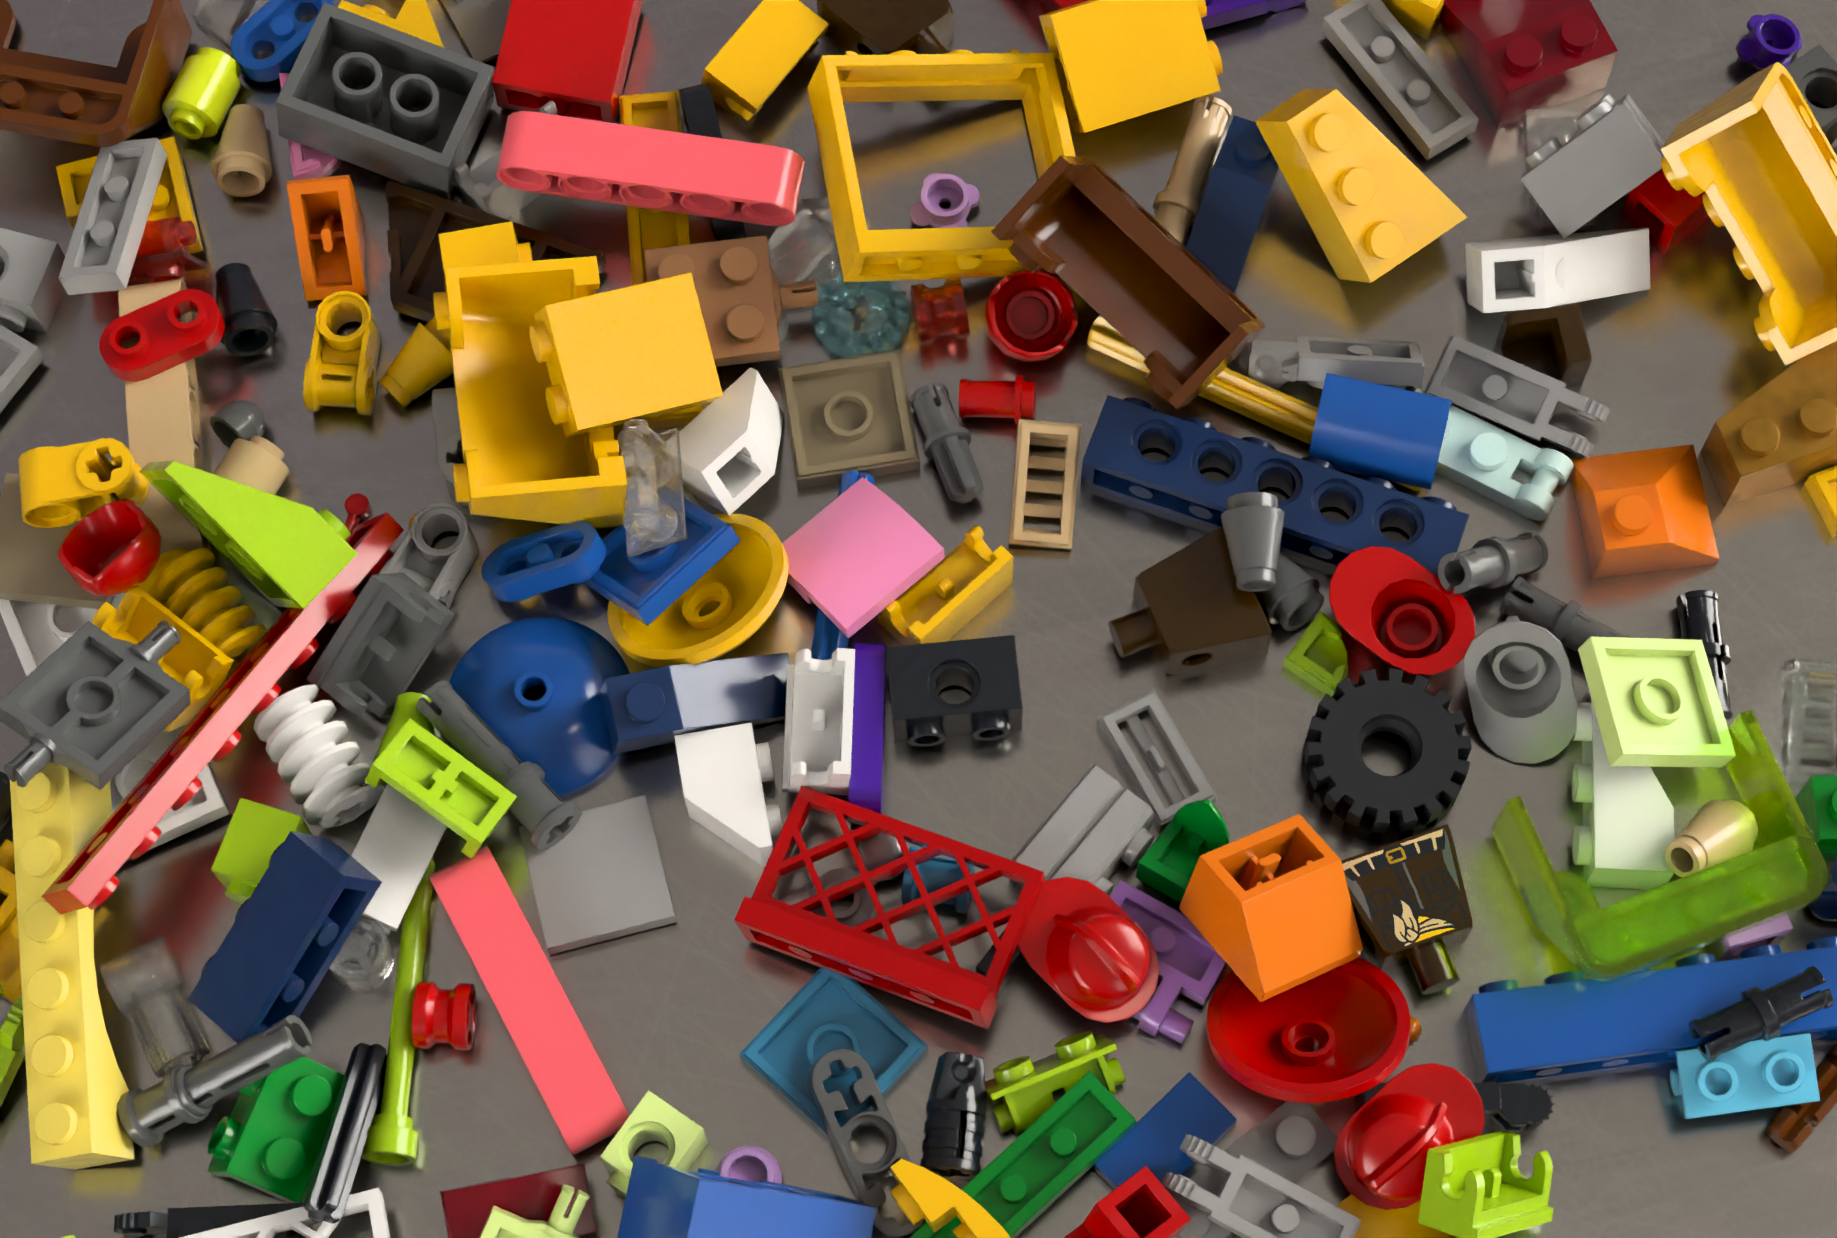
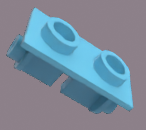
(1747, 1077)

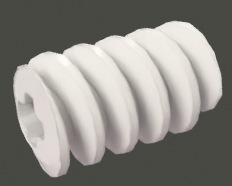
(313, 760)

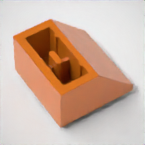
(1274, 907)

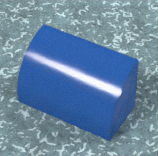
(1379, 430)

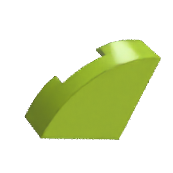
(1320, 655)

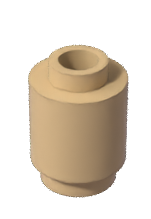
(254, 464)

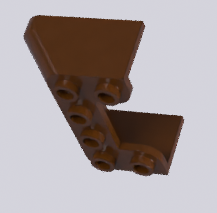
(92, 100)

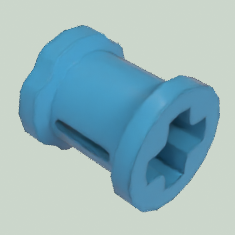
(935, 875)

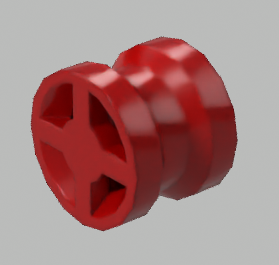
(444, 1015)

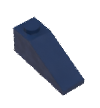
(1235, 203)
(688, 698)

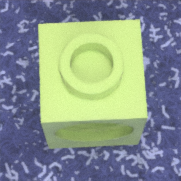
(648, 1122)

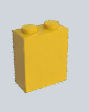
(1129, 58)
(625, 355)

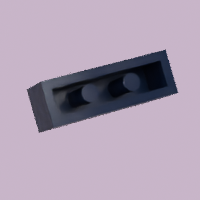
(284, 936)

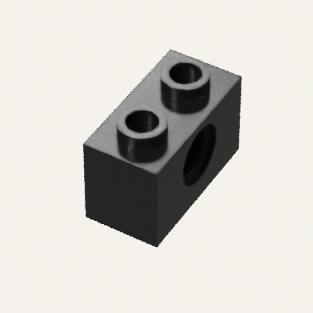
(980, 665)

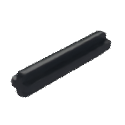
(346, 1134)

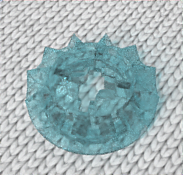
(877, 333)

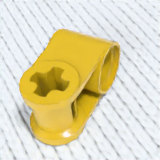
(342, 367)
(76, 479)

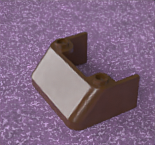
(1131, 274)

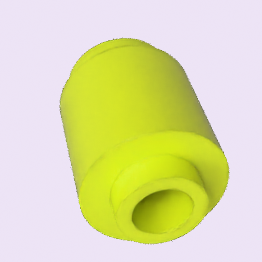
(202, 93)

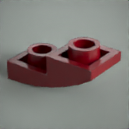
(526, 1196)

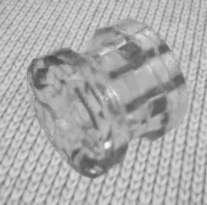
(370, 971)

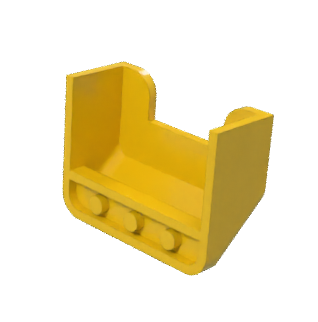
(1776, 193)

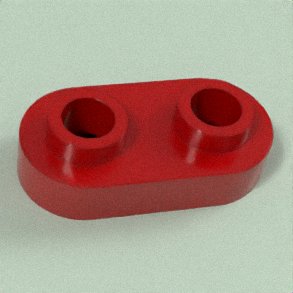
(162, 337)

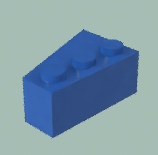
(707, 1205)

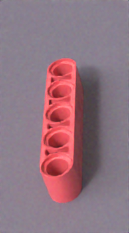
(650, 168)
(530, 1000)

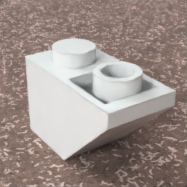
(732, 444)
(724, 787)

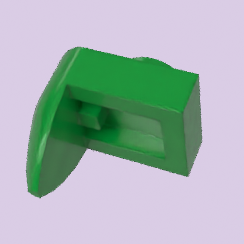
(1174, 854)

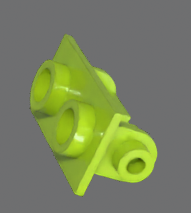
(1028, 1085)

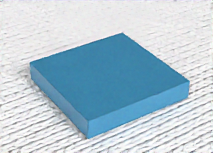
(824, 1017)

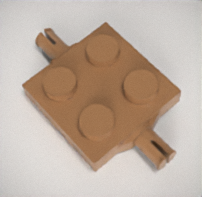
(735, 294)

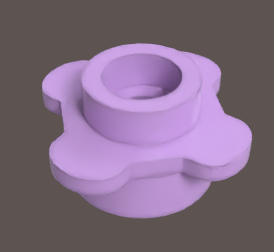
(944, 188)

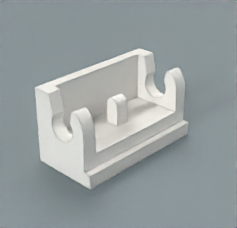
(819, 723)
(396, 851)

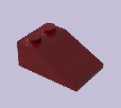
(1529, 52)

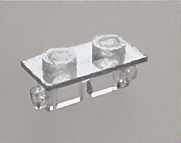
(654, 487)

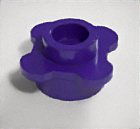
(1769, 41)

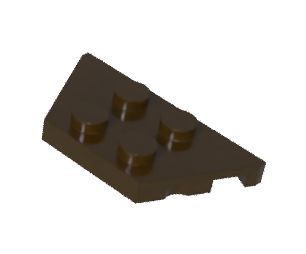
(416, 251)

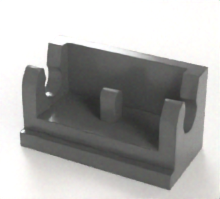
(380, 644)

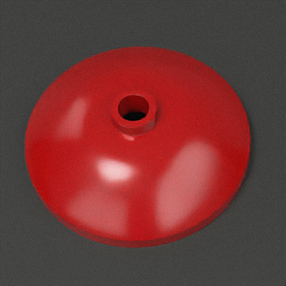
(1314, 1039)

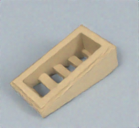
(1048, 435)

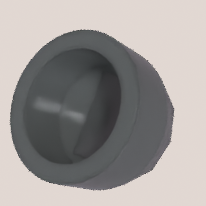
(238, 420)

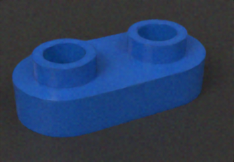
(274, 30)
(544, 561)

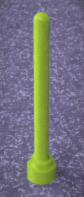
(392, 1133)

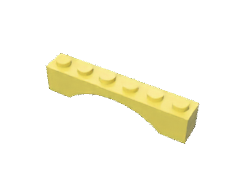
(67, 1049)

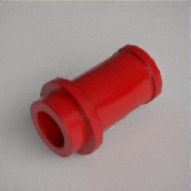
(998, 399)

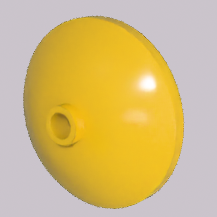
(718, 608)

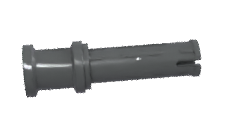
(536, 802)
(192, 1090)

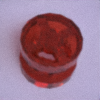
(940, 311)

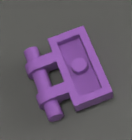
(1184, 959)

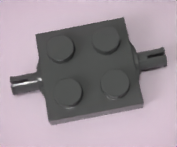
(93, 704)

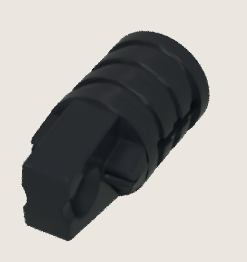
(955, 1117)

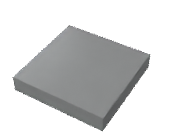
(600, 878)

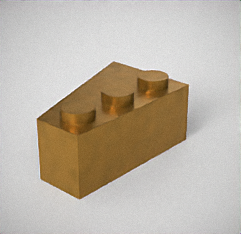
(1778, 431)

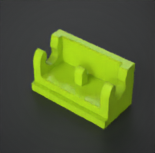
(442, 784)
(1478, 1190)

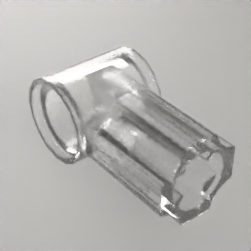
(149, 992)

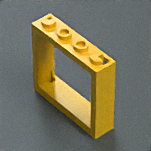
(927, 77)

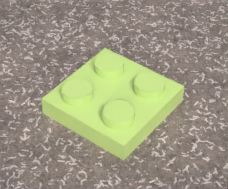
(1656, 702)

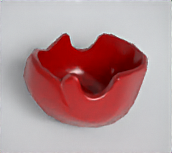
(1030, 315)
(111, 549)

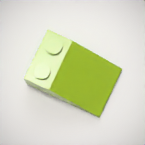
(269, 539)

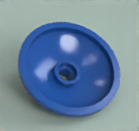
(566, 726)

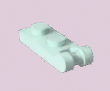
(1488, 457)

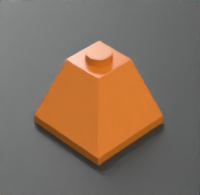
(1643, 511)

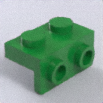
(277, 1129)

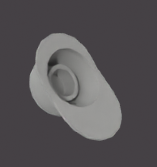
(1521, 691)

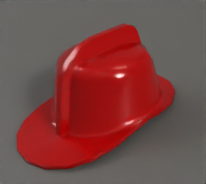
(1401, 611)
(1089, 951)
(1387, 1139)

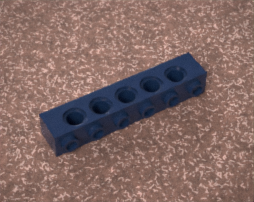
(1179, 489)

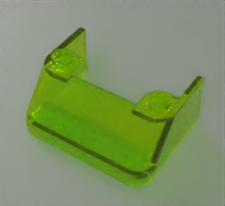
(1688, 913)

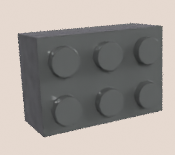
(385, 100)

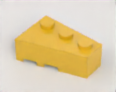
(1354, 185)

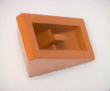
(328, 235)

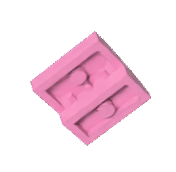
(859, 556)

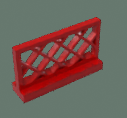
(872, 959)

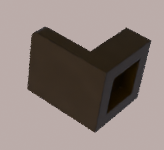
(1548, 342)

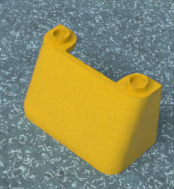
(511, 448)

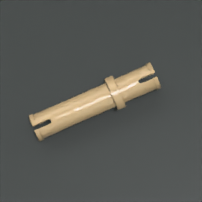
(1179, 202)

